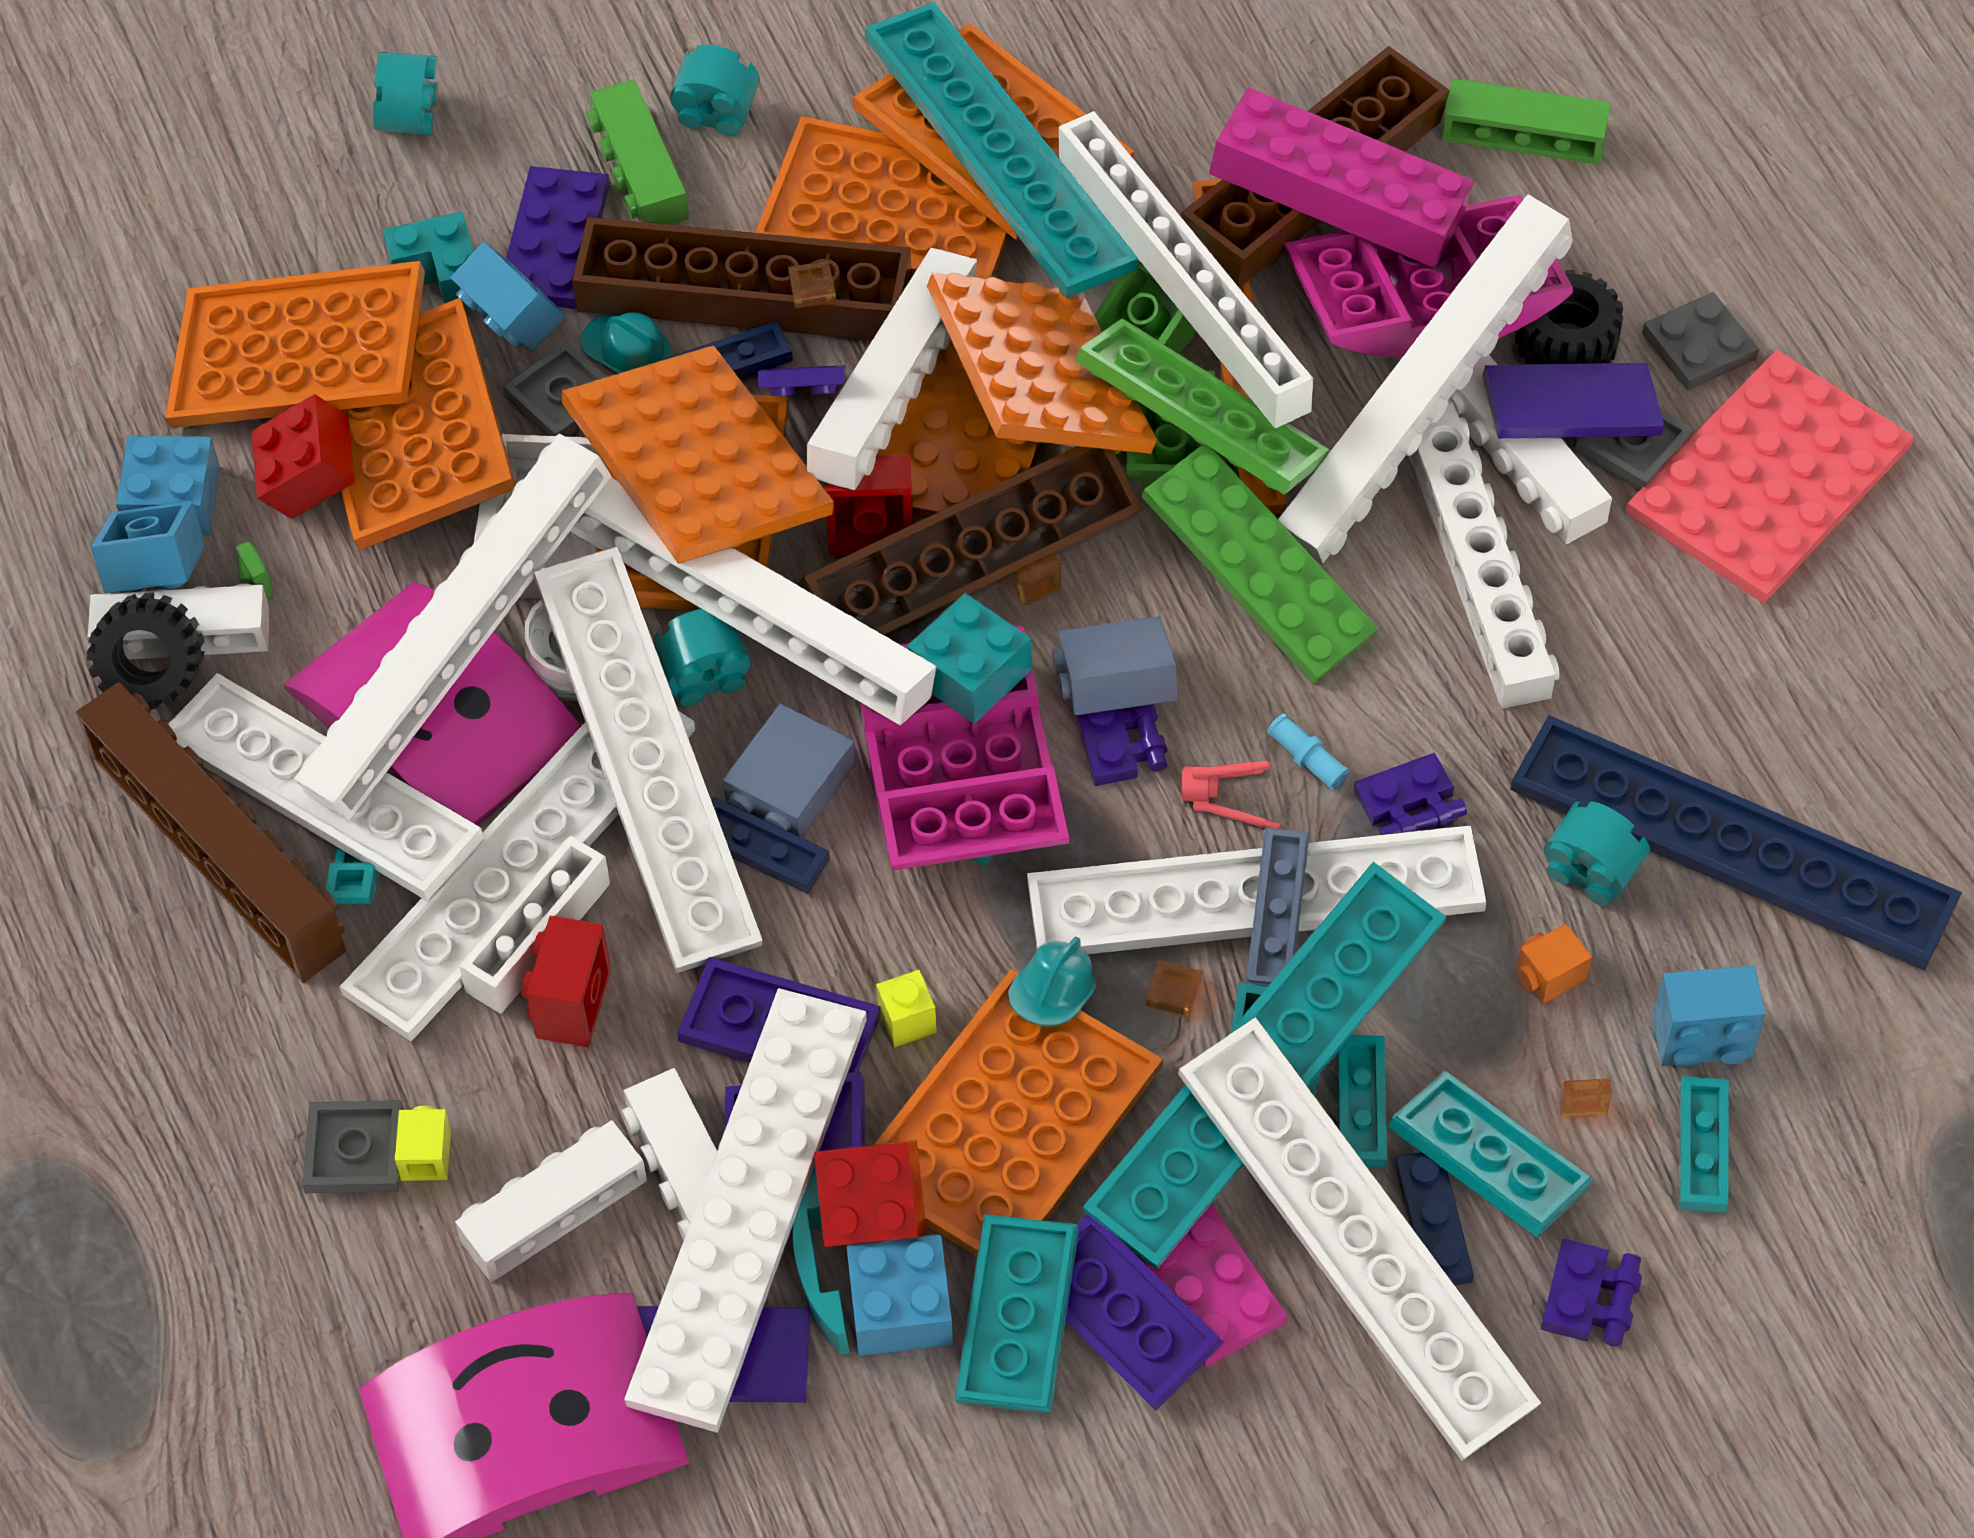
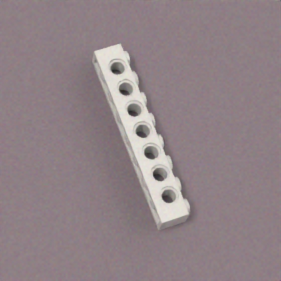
(1450, 505)

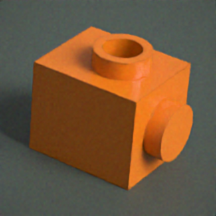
(1553, 963)

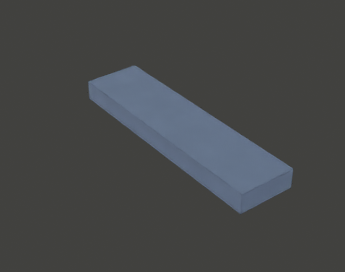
(1277, 904)

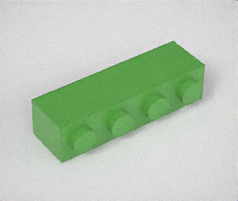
(1526, 121)
(637, 154)

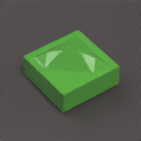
(252, 567)

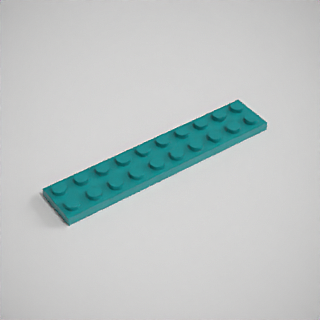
(1001, 150)
(1309, 1016)

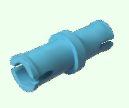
(1308, 751)

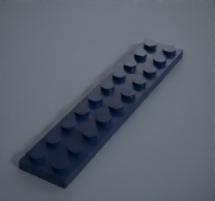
(1742, 842)

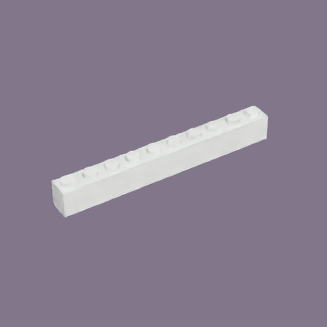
(1186, 271)
(1427, 378)
(768, 610)
(452, 627)

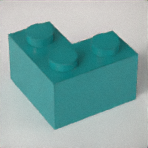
(438, 244)

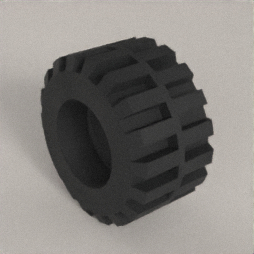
(1588, 307)
(165, 622)

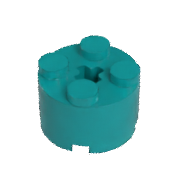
(714, 89)
(405, 93)
(701, 656)
(1595, 851)

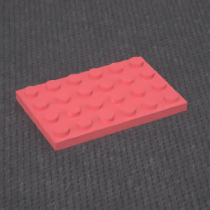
(1770, 475)

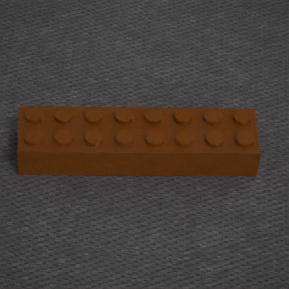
(1381, 100)
(734, 277)
(979, 541)
(213, 831)

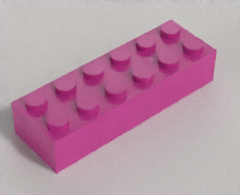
(1341, 177)

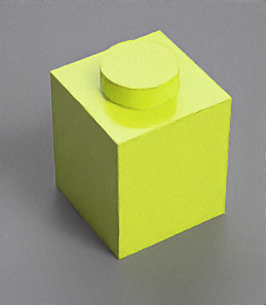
(906, 1008)
(423, 1144)

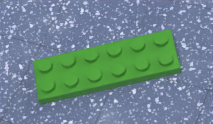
(1201, 405)
(1259, 563)

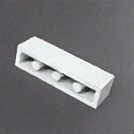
(229, 617)
(561, 888)
(672, 1139)
(550, 1200)

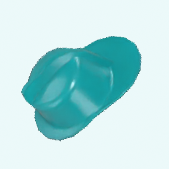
(624, 341)
(1053, 984)

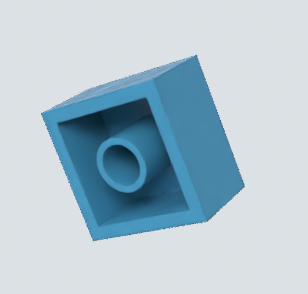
(506, 298)
(168, 472)
(148, 547)
(1708, 1016)
(900, 1295)

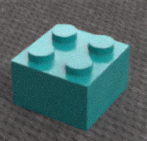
(974, 657)

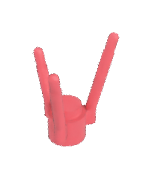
(1202, 783)

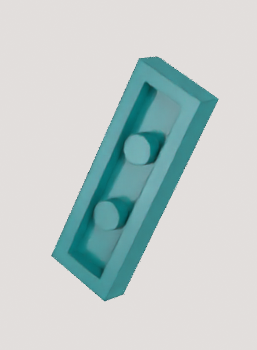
(1363, 1098)
(1703, 1144)

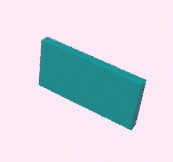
(1490, 1153)
(1017, 1314)

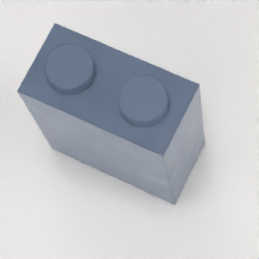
(1115, 666)
(789, 771)

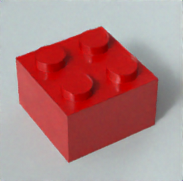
(303, 456)
(874, 509)
(567, 980)
(870, 1193)

